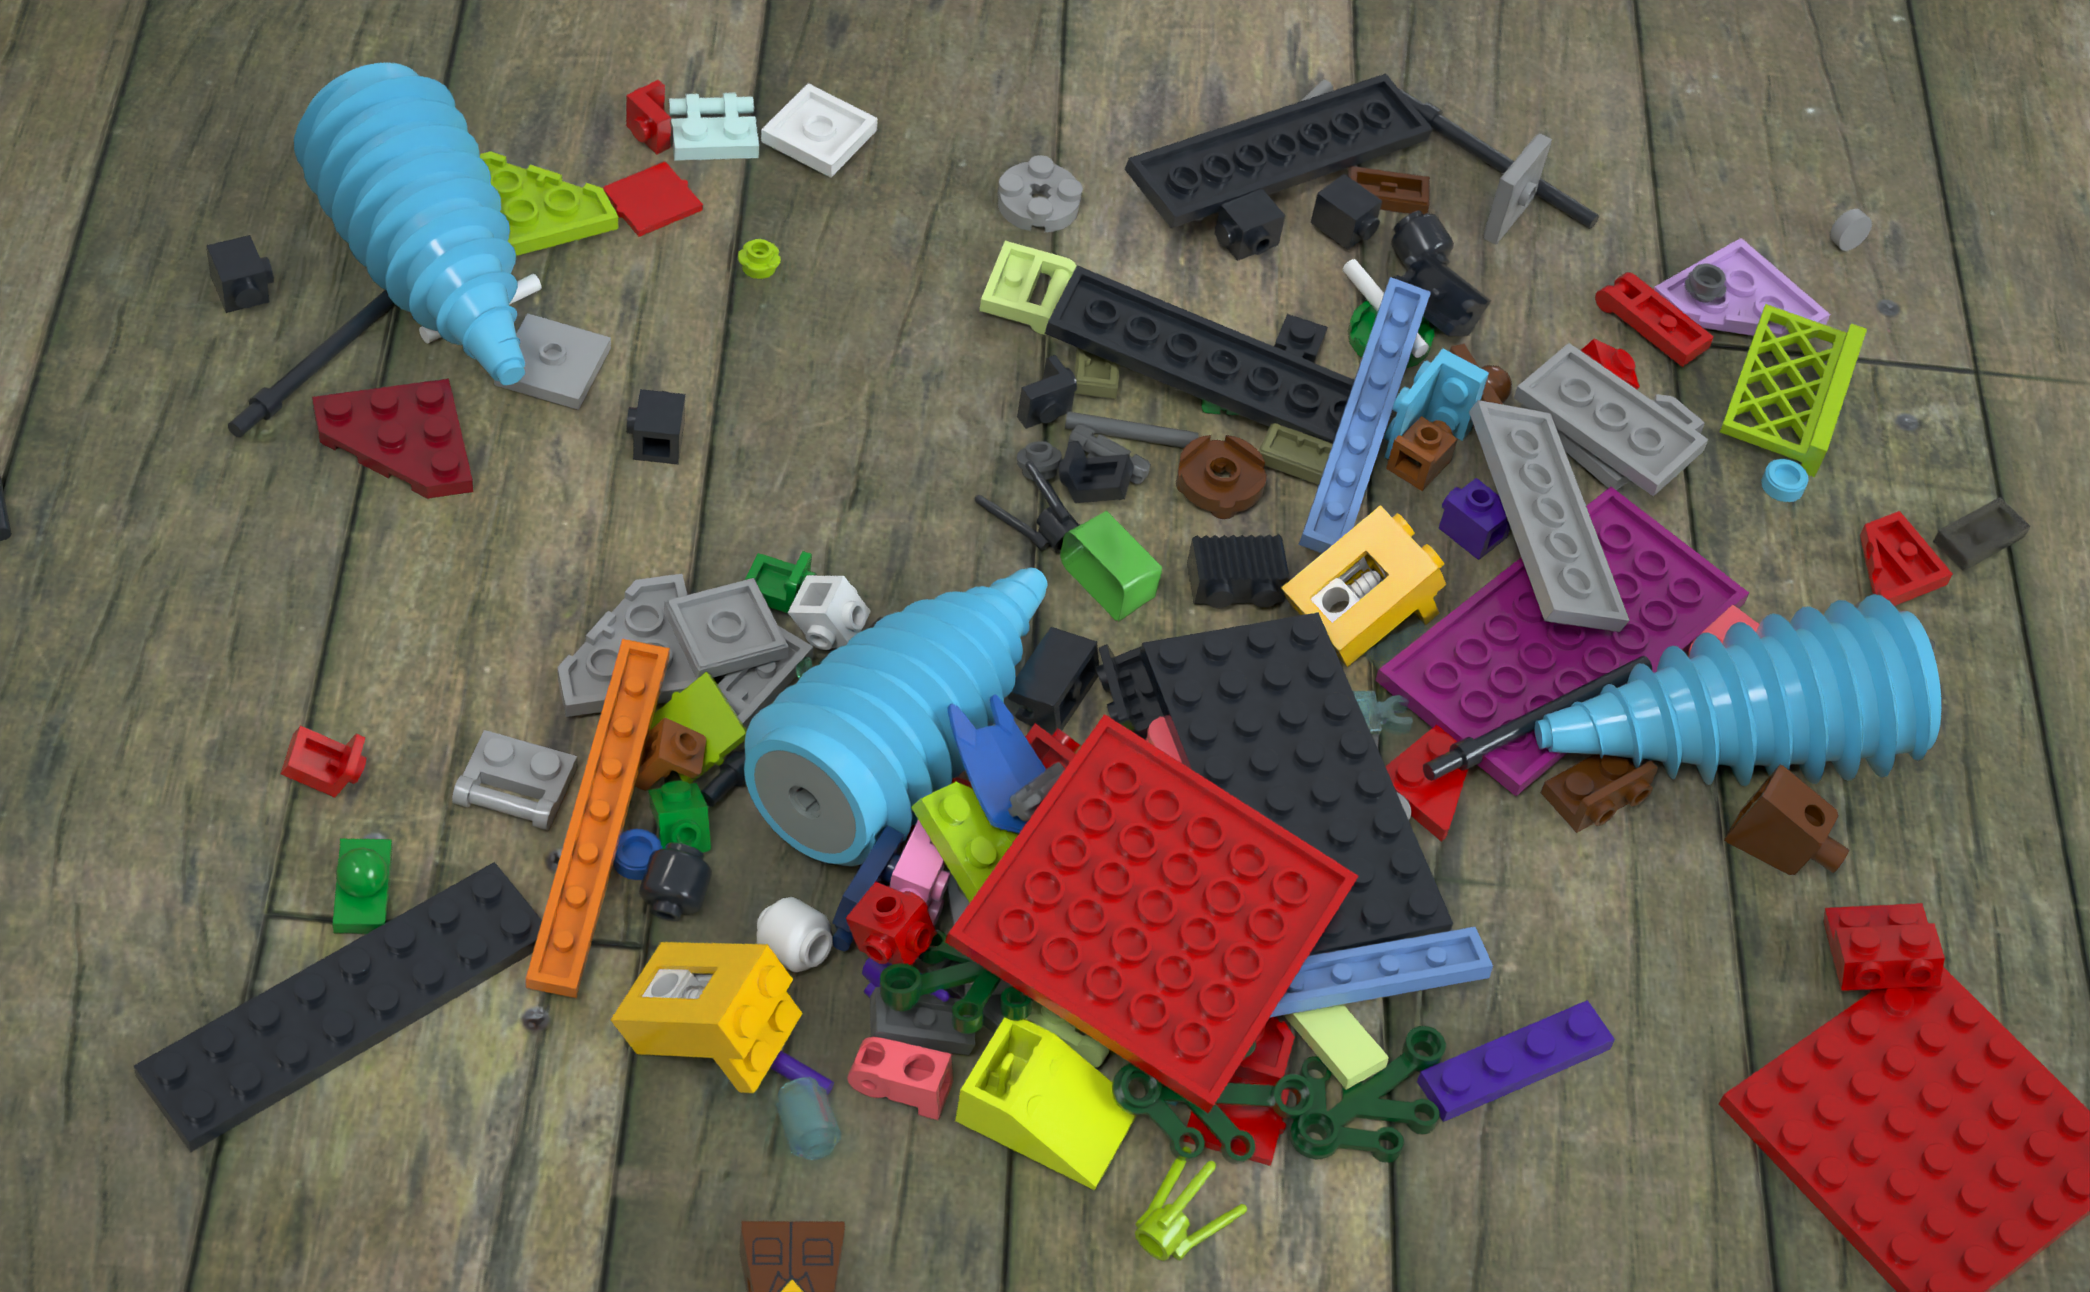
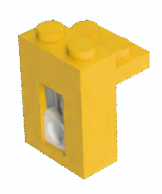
(1375, 607)
(713, 1005)

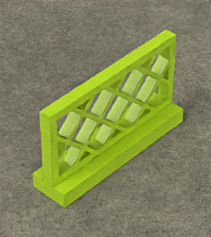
(1823, 406)

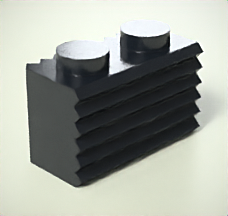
(1237, 570)

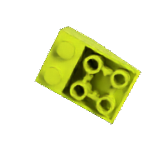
(1044, 1102)

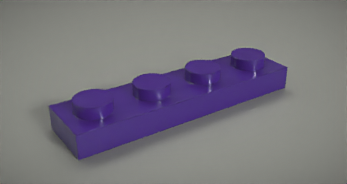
(1515, 1060)

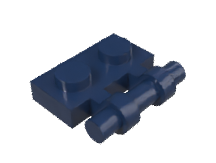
(876, 868)

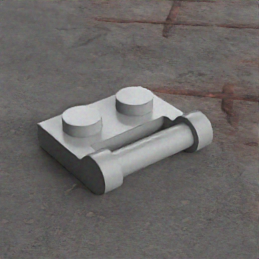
(519, 769)

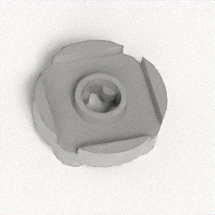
(1042, 178)

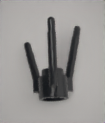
(1052, 521)

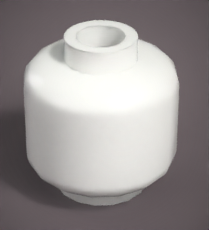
(795, 933)

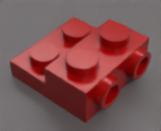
(1884, 946)

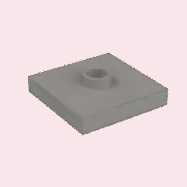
(1517, 188)
(558, 361)
(726, 629)

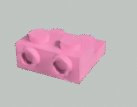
(922, 872)

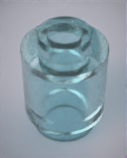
(807, 1118)

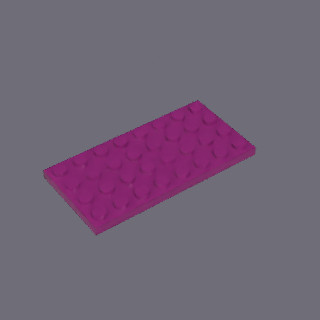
(1503, 660)

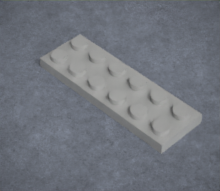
(1548, 517)

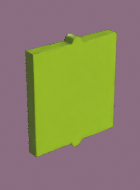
(709, 713)

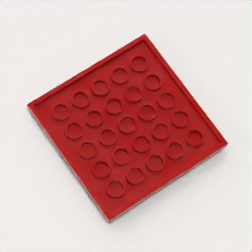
(1153, 912)
(1924, 1137)

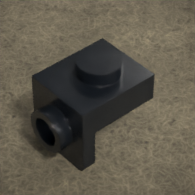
(1048, 397)
(1095, 477)

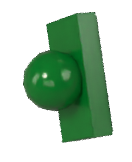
(362, 885)

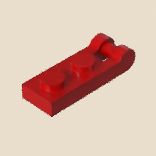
(1654, 318)

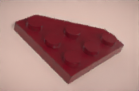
(400, 433)

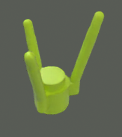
(1164, 1229)

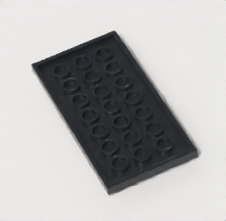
(1282, 732)

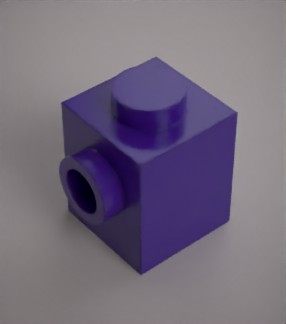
(1475, 518)

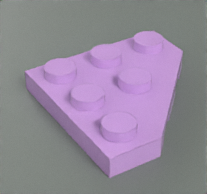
(1749, 286)

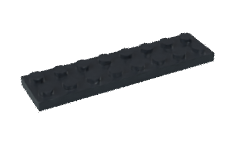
(1277, 149)
(1199, 356)
(339, 1006)

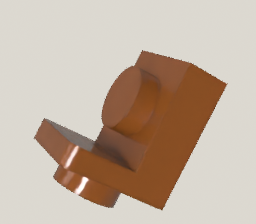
(668, 749)

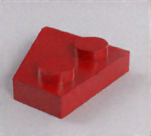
(1900, 560)
(1430, 801)

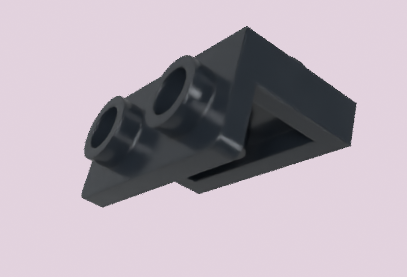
(1132, 692)

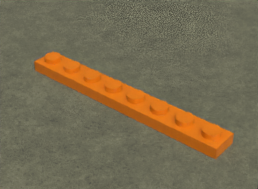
(597, 820)

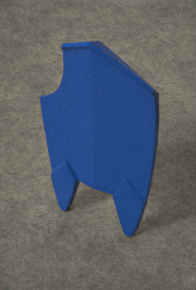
(996, 761)

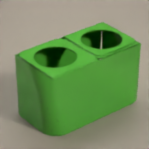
(1111, 565)

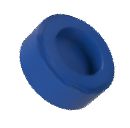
(634, 852)

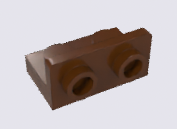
(1597, 789)

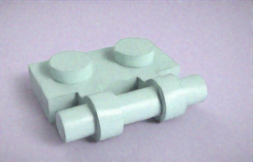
(713, 137)

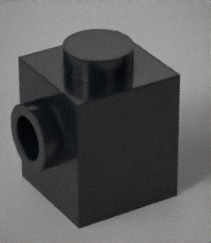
(1346, 212)
(1249, 225)
(239, 273)
(657, 426)

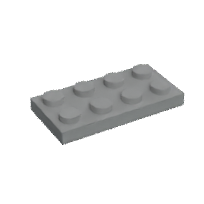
(1611, 419)

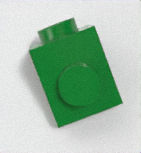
(779, 579)
(681, 815)

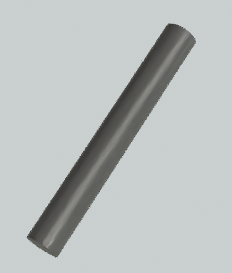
(1131, 430)

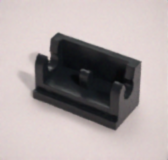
(1453, 302)
(1055, 679)

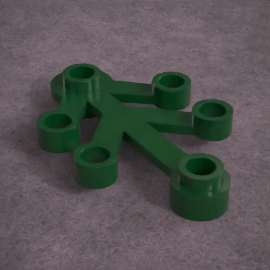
(903, 986)
(1365, 1103)
(1216, 1121)

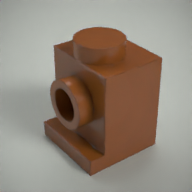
(1427, 443)

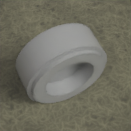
(1850, 229)

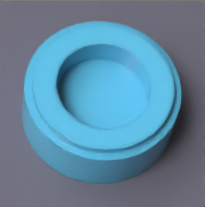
(1784, 480)

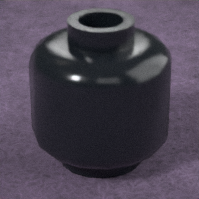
(1421, 234)
(675, 881)

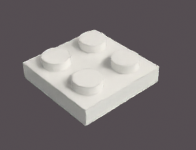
(819, 130)

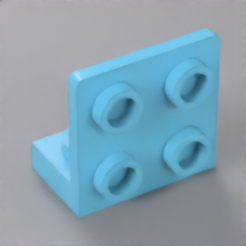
(1440, 392)

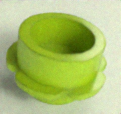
(759, 258)

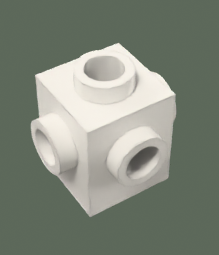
(828, 611)

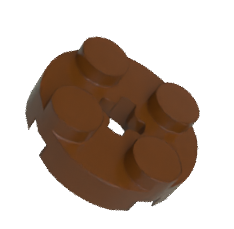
(1217, 494)

